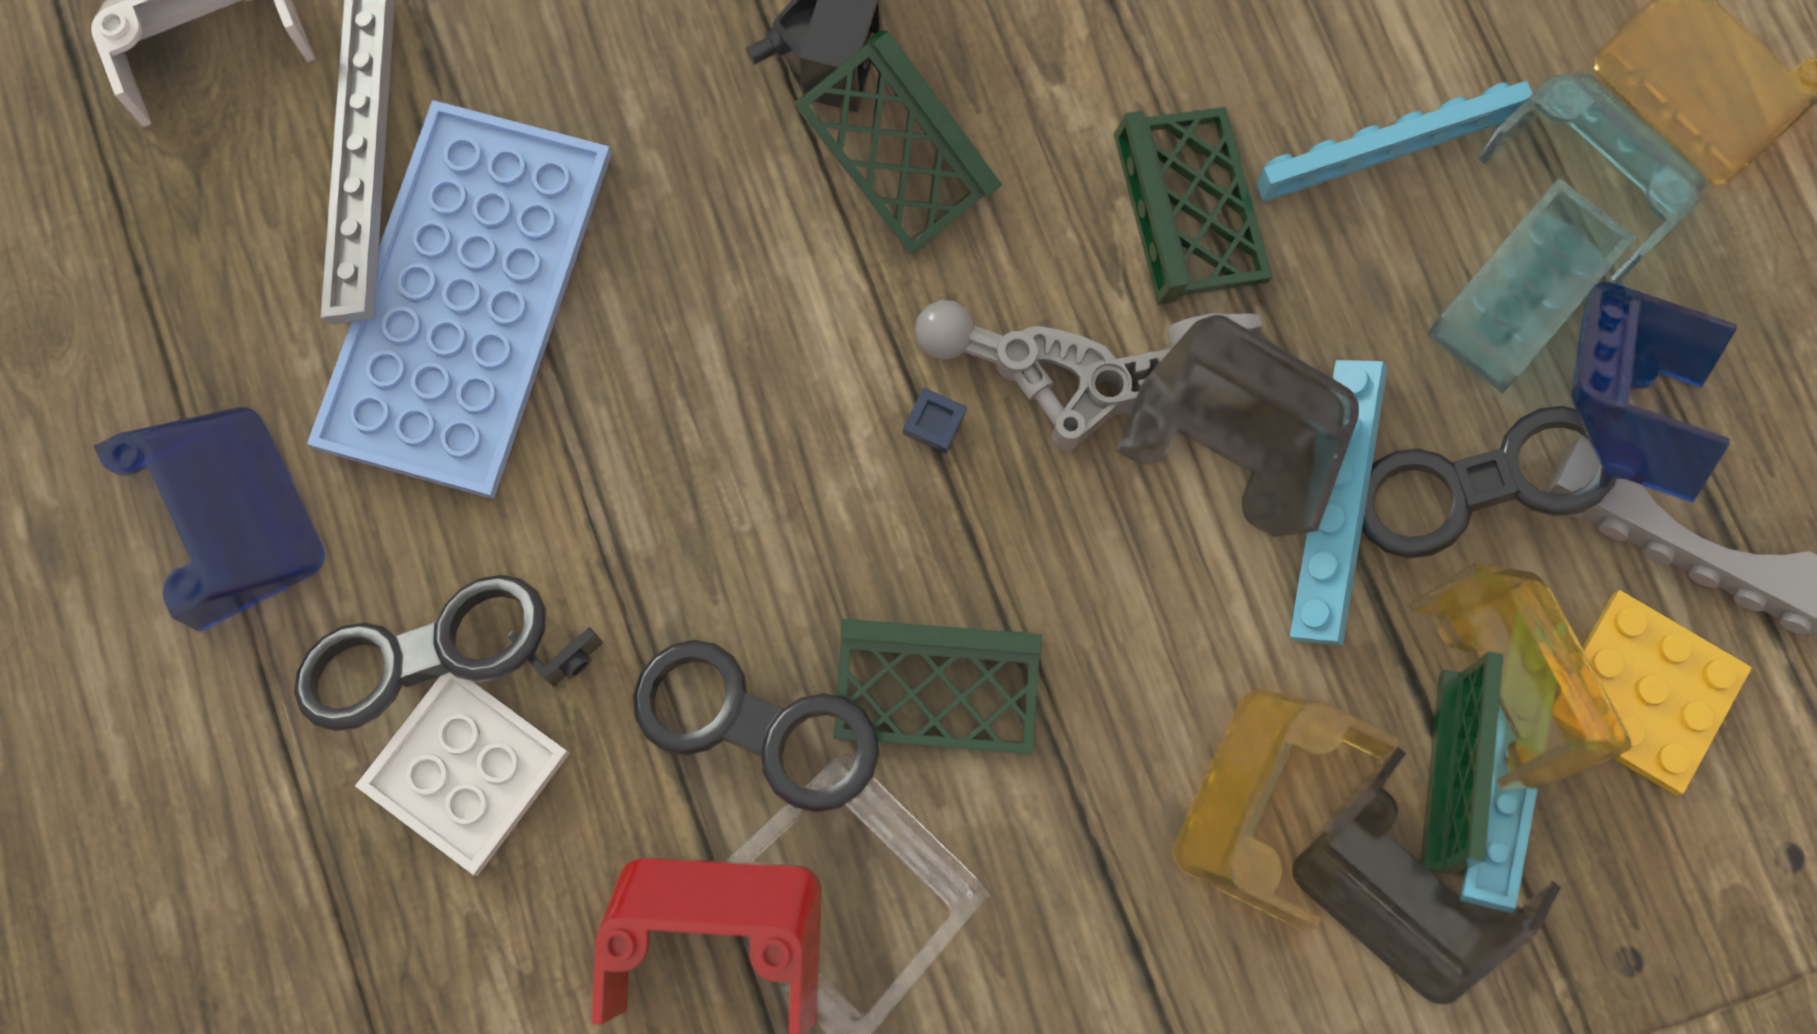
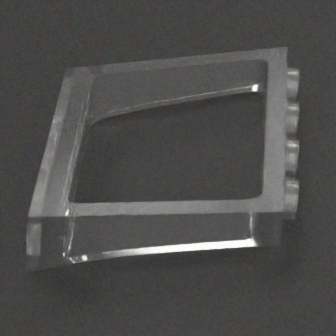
(919, 852)

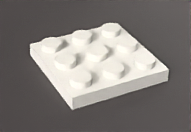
(462, 771)

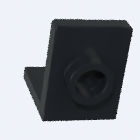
(570, 660)

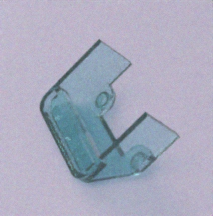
(1665, 175)

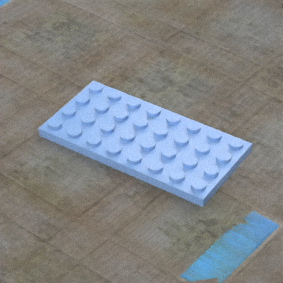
(462, 300)

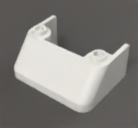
(126, 22)

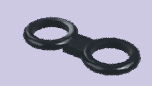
(1479, 484)
(420, 653)
(756, 725)

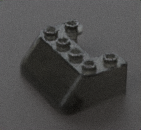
(1254, 410)

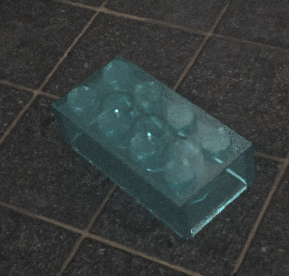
(1530, 285)

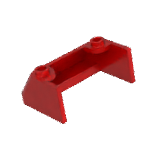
(759, 900)

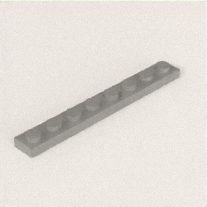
(358, 162)

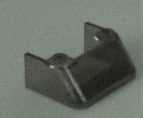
(1404, 911)

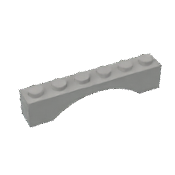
(1766, 583)

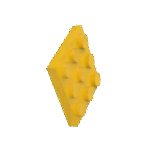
(1664, 687)

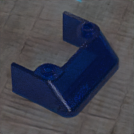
(1624, 347)

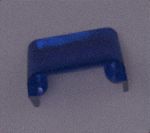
(229, 507)

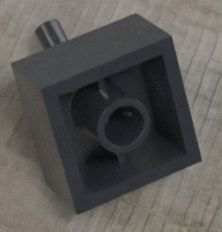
(818, 39)

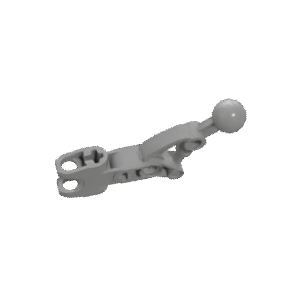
(948, 331)

